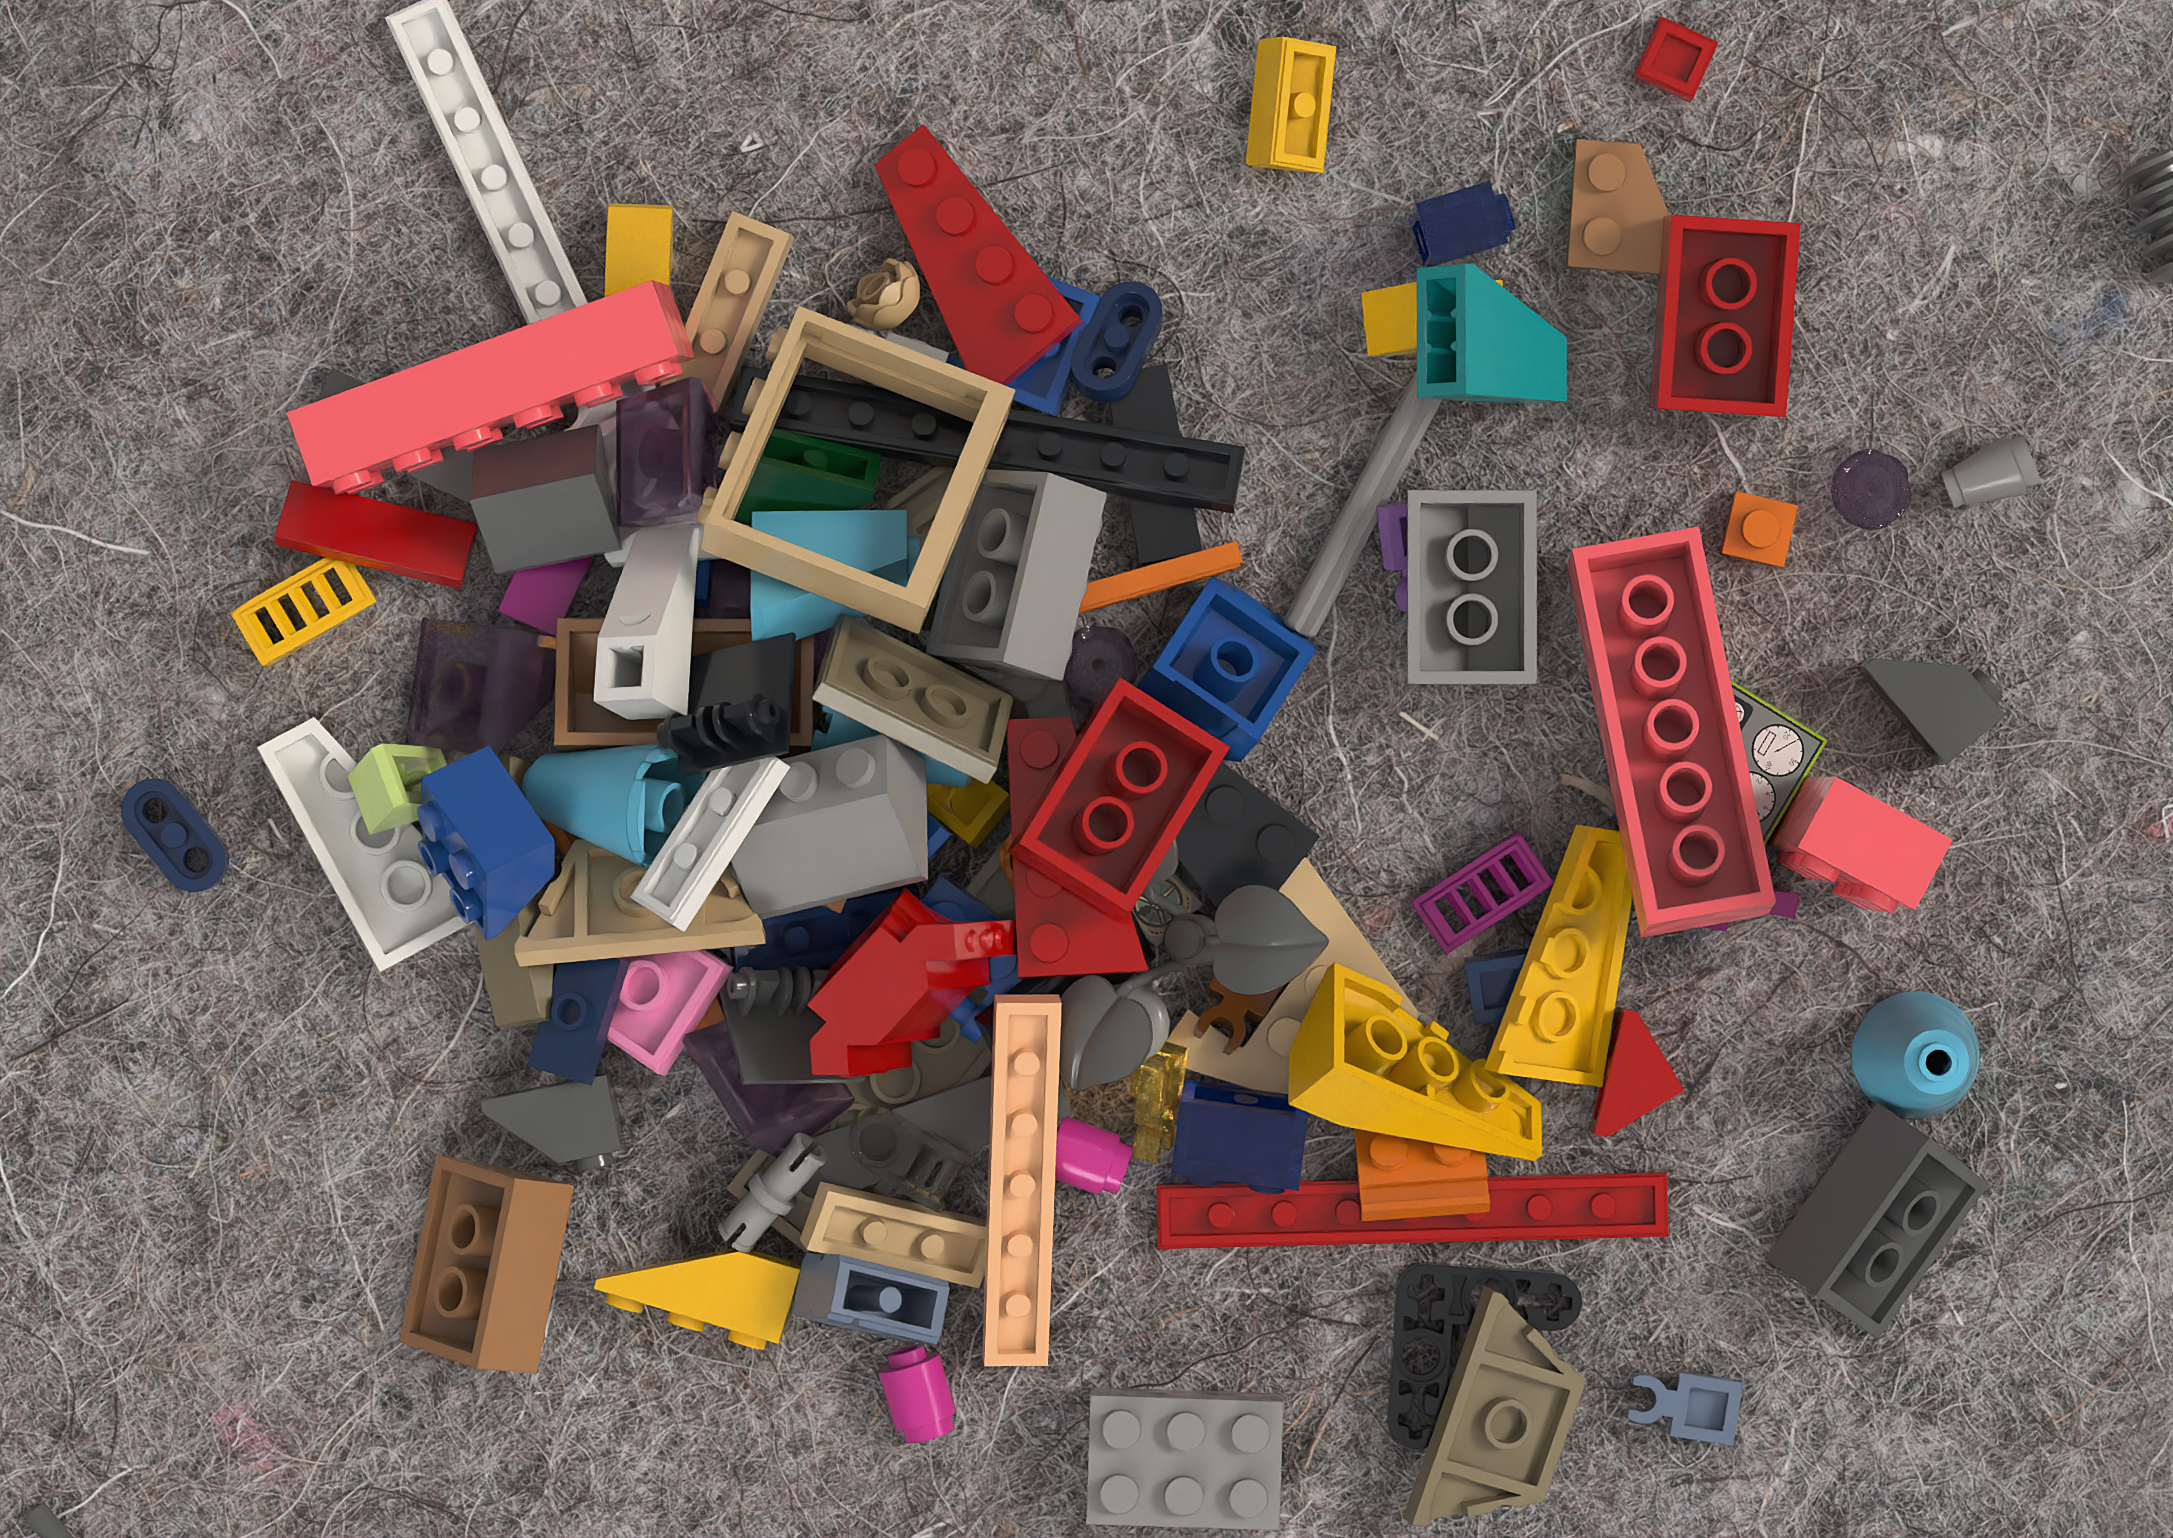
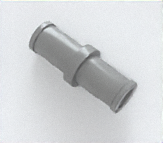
(772, 1192)

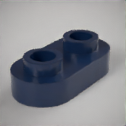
(1115, 346)
(175, 836)

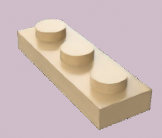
(733, 302)
(896, 1234)

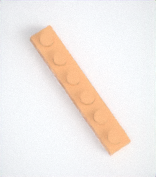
(1021, 1179)

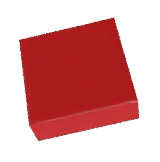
(1675, 59)

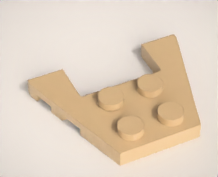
(1265, 1055)

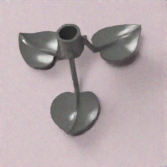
(1254, 947)

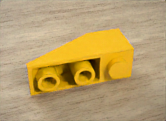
(724, 1288)

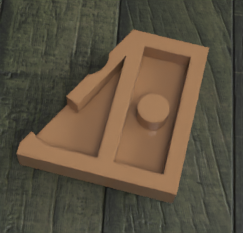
(1614, 210)

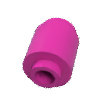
(1090, 1157)
(917, 1393)

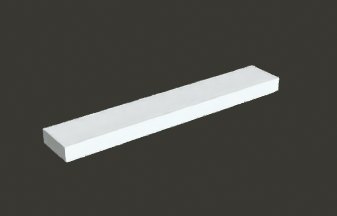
(486, 159)

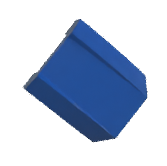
(1228, 666)

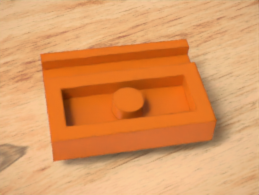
(1417, 1178)

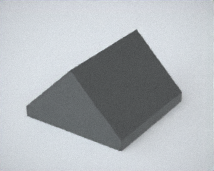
(544, 500)

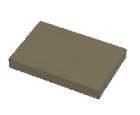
(913, 698)

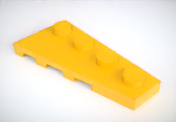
(1571, 975)

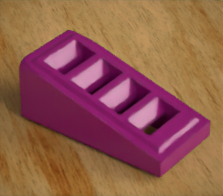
(1527, 863)

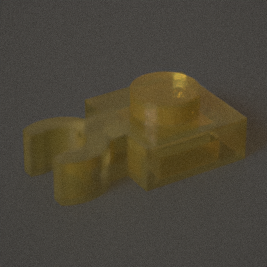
(1158, 1094)

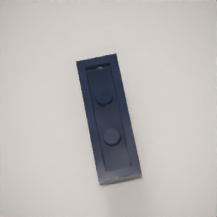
(814, 934)

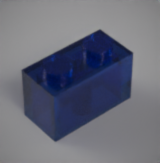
(1462, 226)
(1239, 1138)

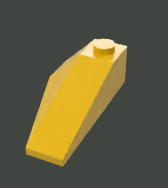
(1389, 1074)

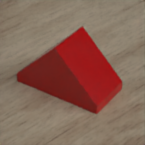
(1634, 1076)

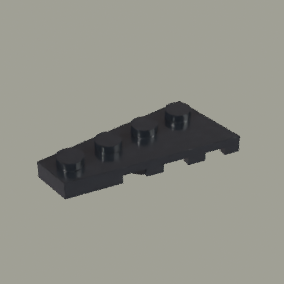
(1239, 837)

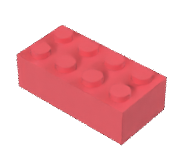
(1859, 842)

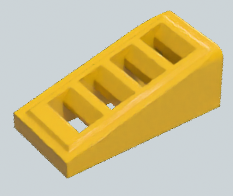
(258, 638)

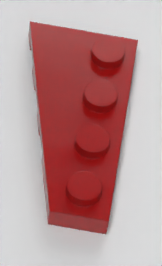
(1054, 926)

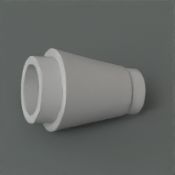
(1992, 473)

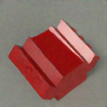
(900, 985)

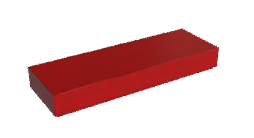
(376, 534)

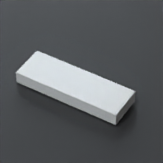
(707, 839)

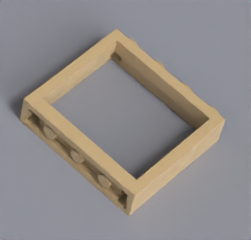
(894, 369)

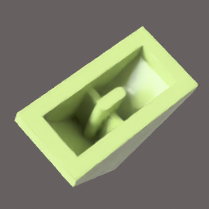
(390, 783)

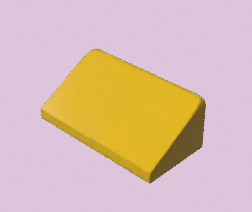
(1290, 105)

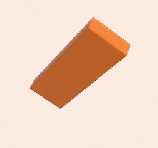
(1161, 576)

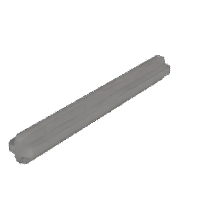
(1360, 512)

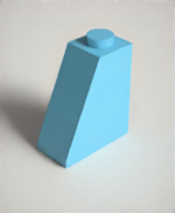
(859, 538)

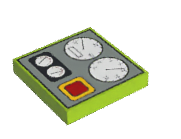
(1776, 753)

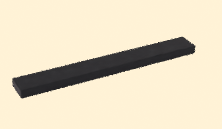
(1082, 451)

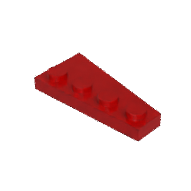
(981, 276)

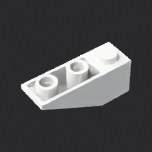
(649, 628)

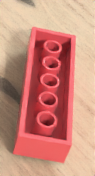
(492, 385)
(1670, 732)

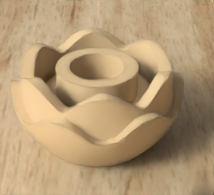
(886, 296)

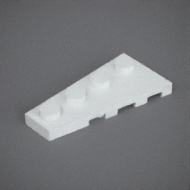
(377, 875)

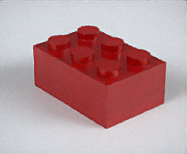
(1725, 315)
(1118, 799)

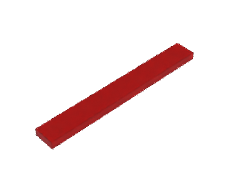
(1331, 1213)

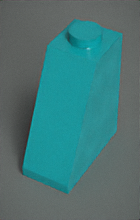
(1484, 342)

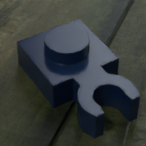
(1490, 986)

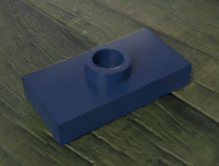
(579, 1018)

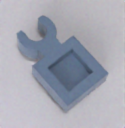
(1698, 1406)

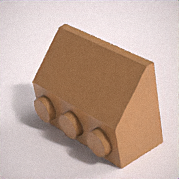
(486, 1265)

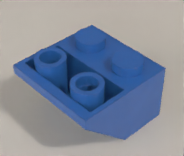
(483, 840)

